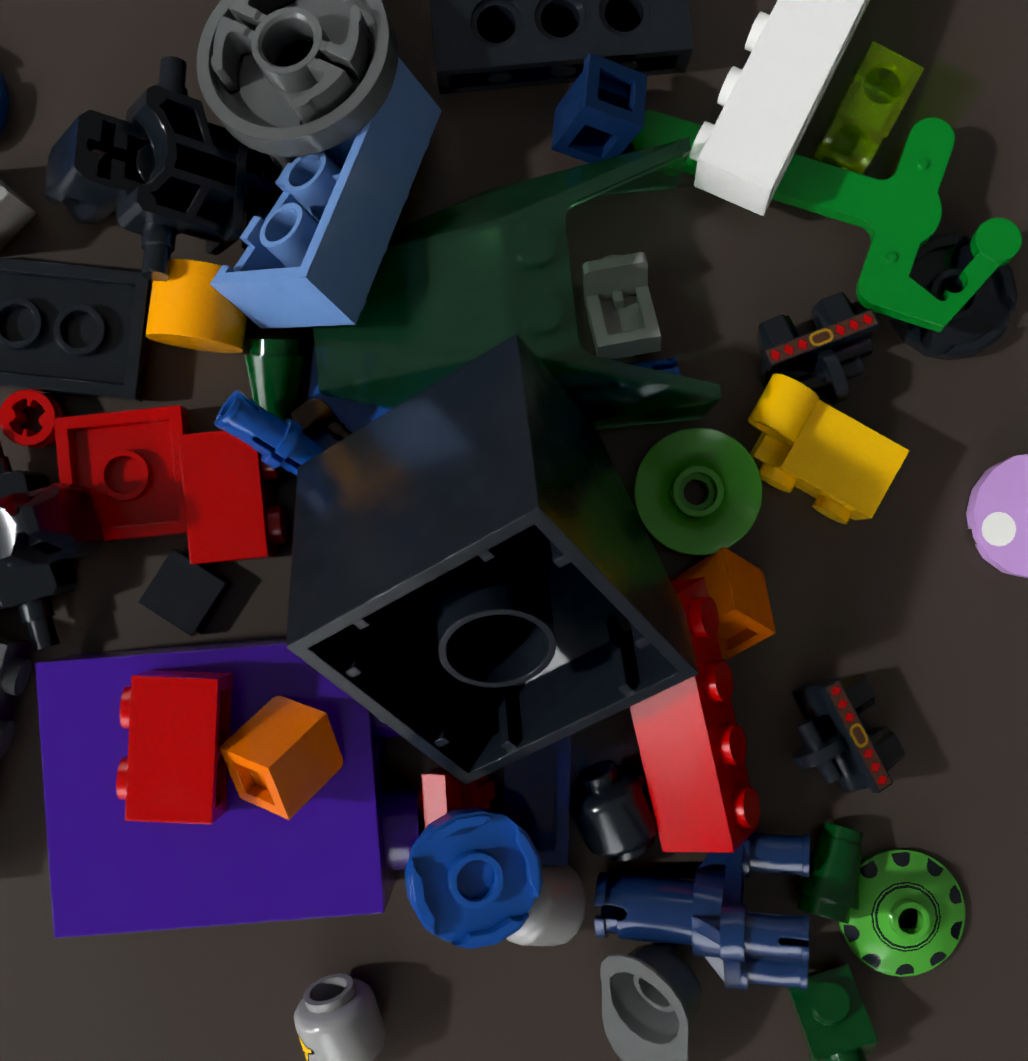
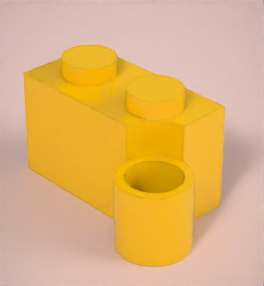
(822, 452)

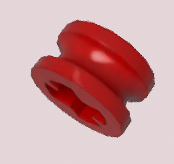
(13, 417)

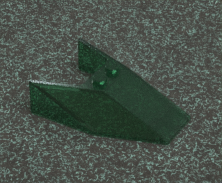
(496, 271)

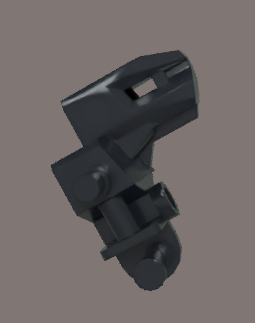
(161, 173)
(37, 533)

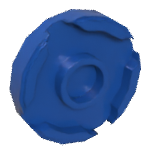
(473, 877)

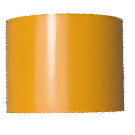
(192, 313)

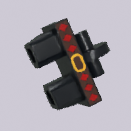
(821, 357)
(838, 738)

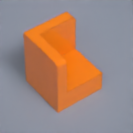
(740, 599)
(282, 756)

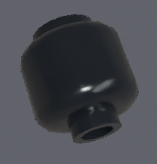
(614, 811)

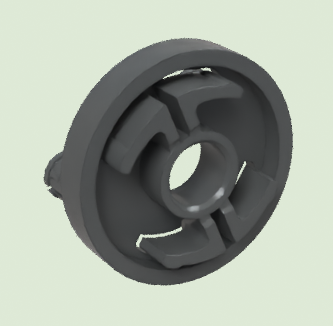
(304, 104)

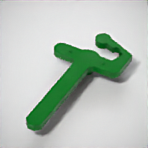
(894, 211)

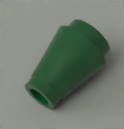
(276, 374)
(833, 875)

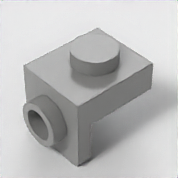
(620, 306)

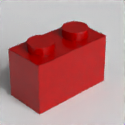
(228, 500)
(174, 746)

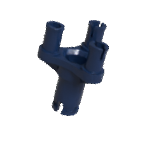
(713, 915)

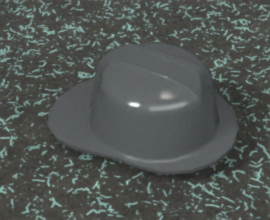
(649, 1003)

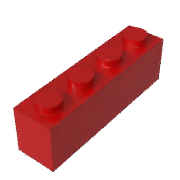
(694, 746)

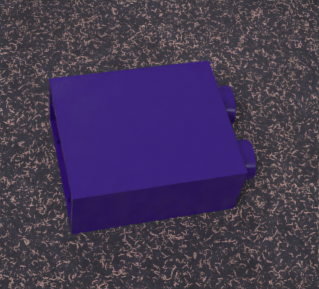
(249, 863)

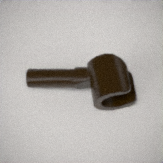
(317, 417)

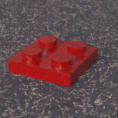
(128, 467)

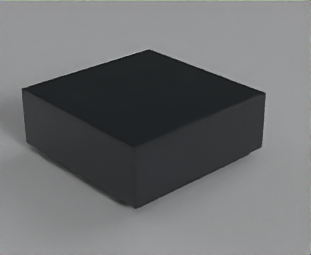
(184, 592)

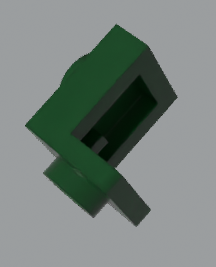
(834, 1017)

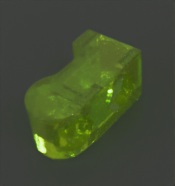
(868, 108)

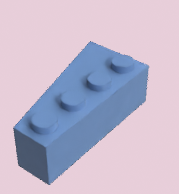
(333, 219)

